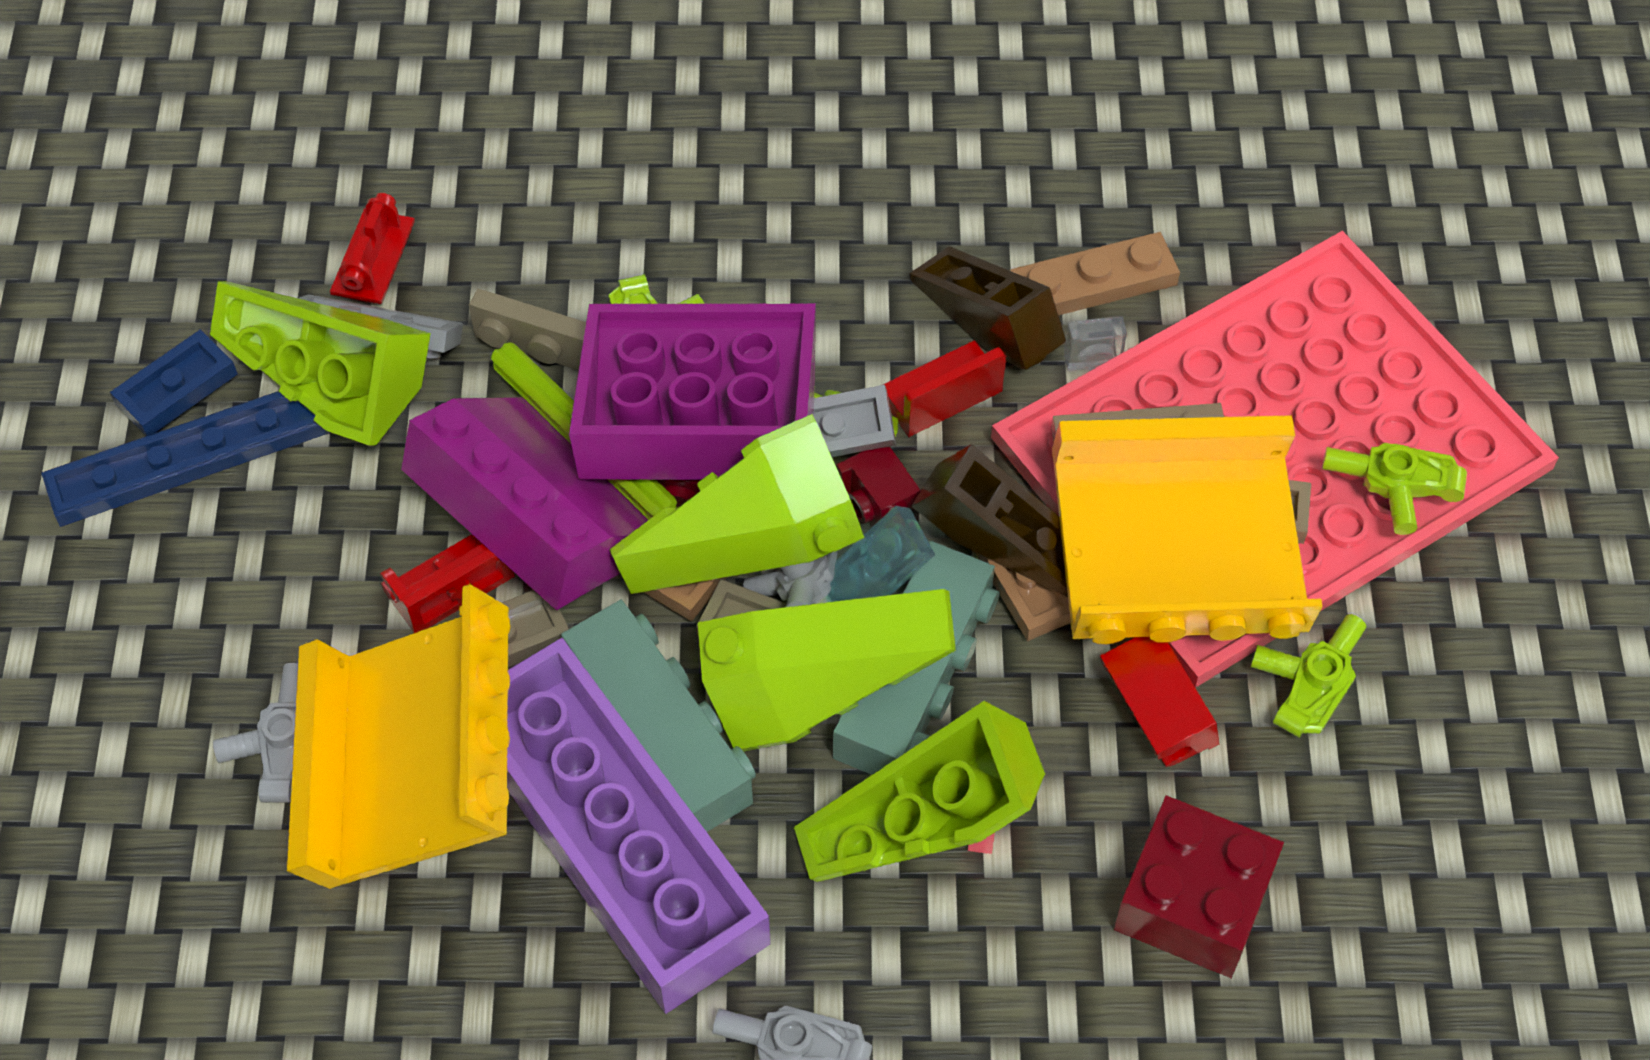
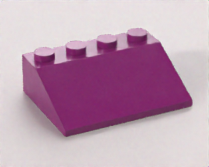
(687, 386)
(520, 493)

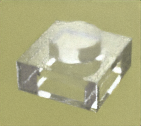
(1093, 342)

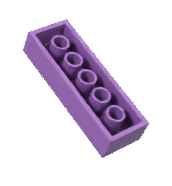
(624, 832)

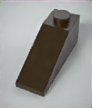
(993, 305)
(994, 517)

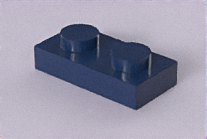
(174, 383)

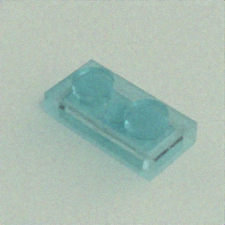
(882, 559)

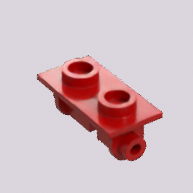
(373, 251)

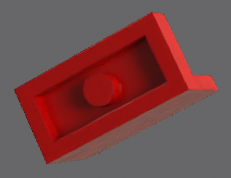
(945, 386)

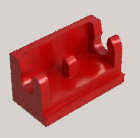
(436, 586)
(1162, 699)

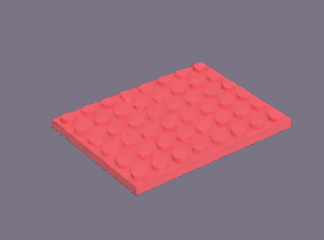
(1354, 372)

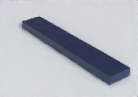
(177, 456)

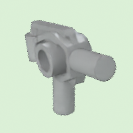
(797, 583)
(272, 739)
(795, 1035)

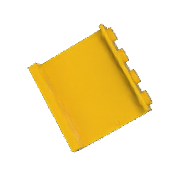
(1180, 528)
(401, 747)

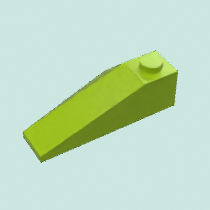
(332, 360)
(760, 515)
(799, 665)
(930, 799)

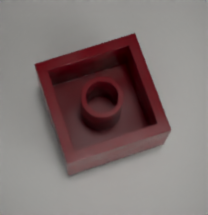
(1198, 886)

